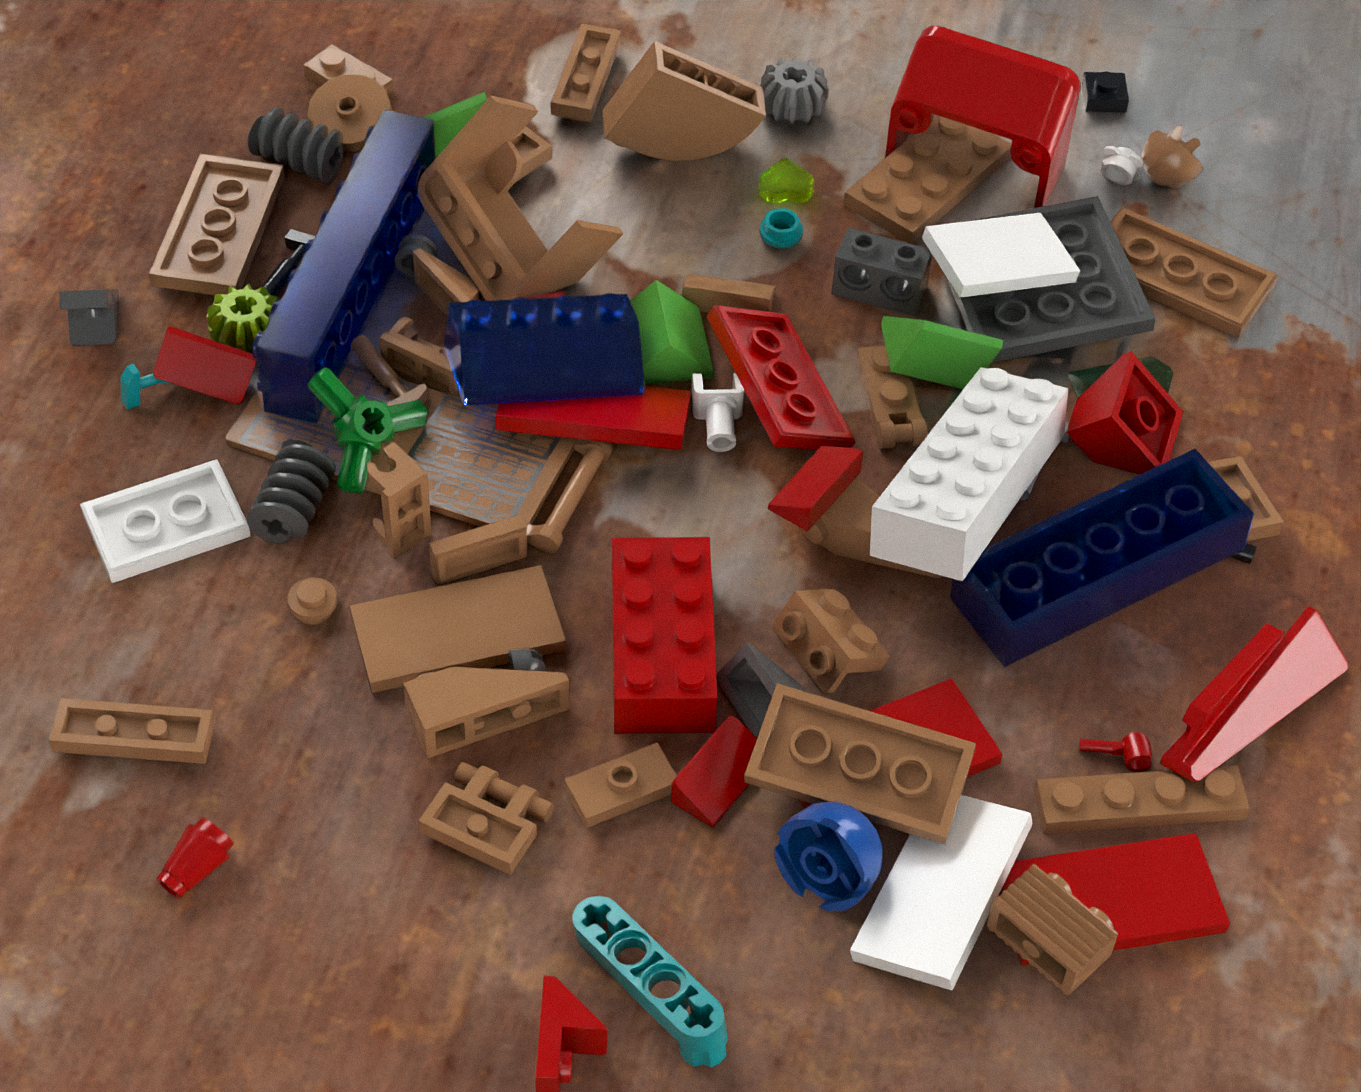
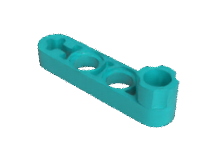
(699, 1034)

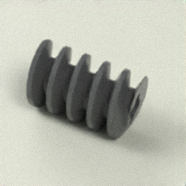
(297, 144)
(290, 492)

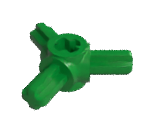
(351, 414)

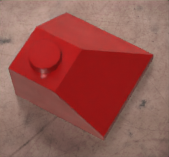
(1126, 418)

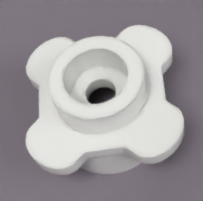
(1121, 165)

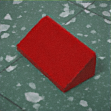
(204, 365)
(817, 485)
(715, 773)

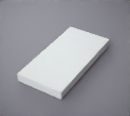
(942, 895)

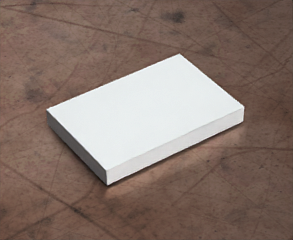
(1000, 254)
(164, 520)

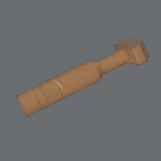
(386, 374)

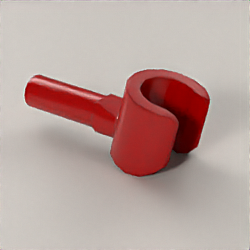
(1134, 748)

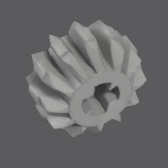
(794, 90)

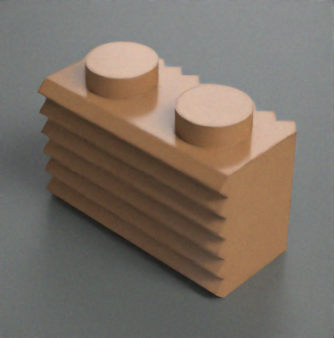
(1052, 928)

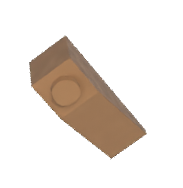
(847, 528)
(477, 703)

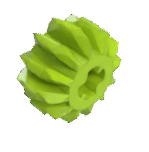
(239, 316)

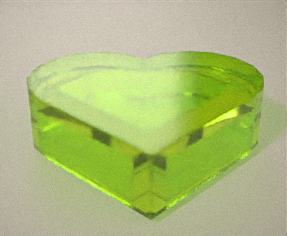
(785, 182)

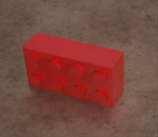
(663, 636)

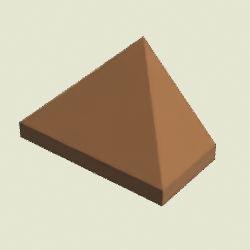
(442, 281)

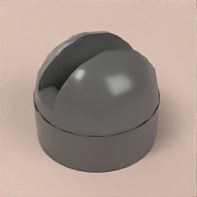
(525, 660)

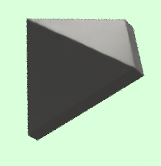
(750, 683)

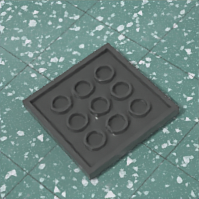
(1097, 307)

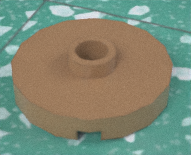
(346, 92)

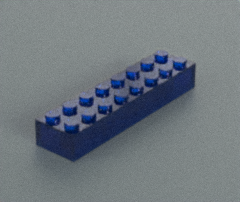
(344, 266)

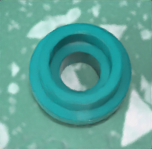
(781, 228)

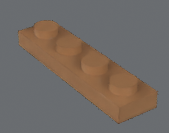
(1139, 800)

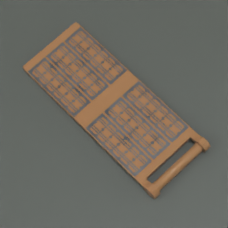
(469, 465)

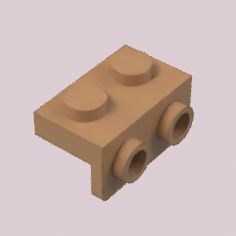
(828, 637)

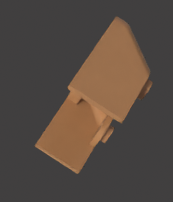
(482, 223)

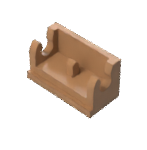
(417, 358)
(403, 501)

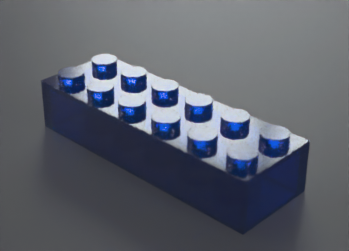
(1101, 556)

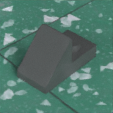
(91, 315)

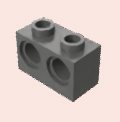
(881, 271)

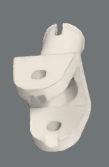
(719, 410)

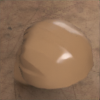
(1169, 159)

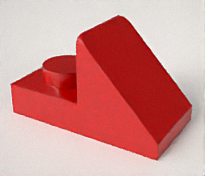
(564, 1030)

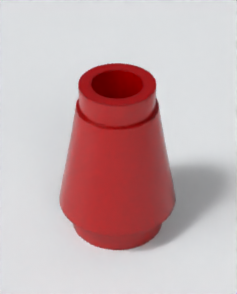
(195, 856)

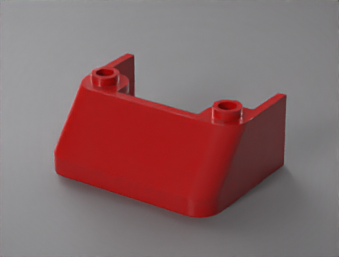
(993, 92)

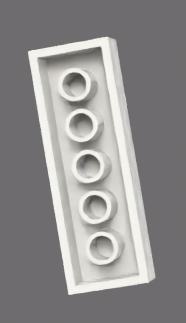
(968, 473)

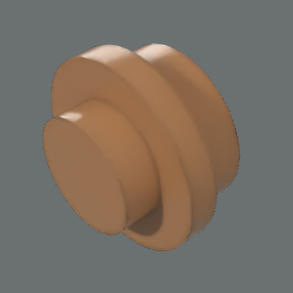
(312, 600)

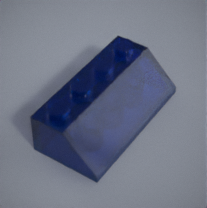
(544, 348)

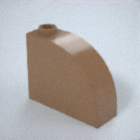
(681, 107)

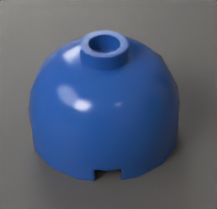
(830, 853)

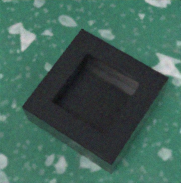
(1105, 92)

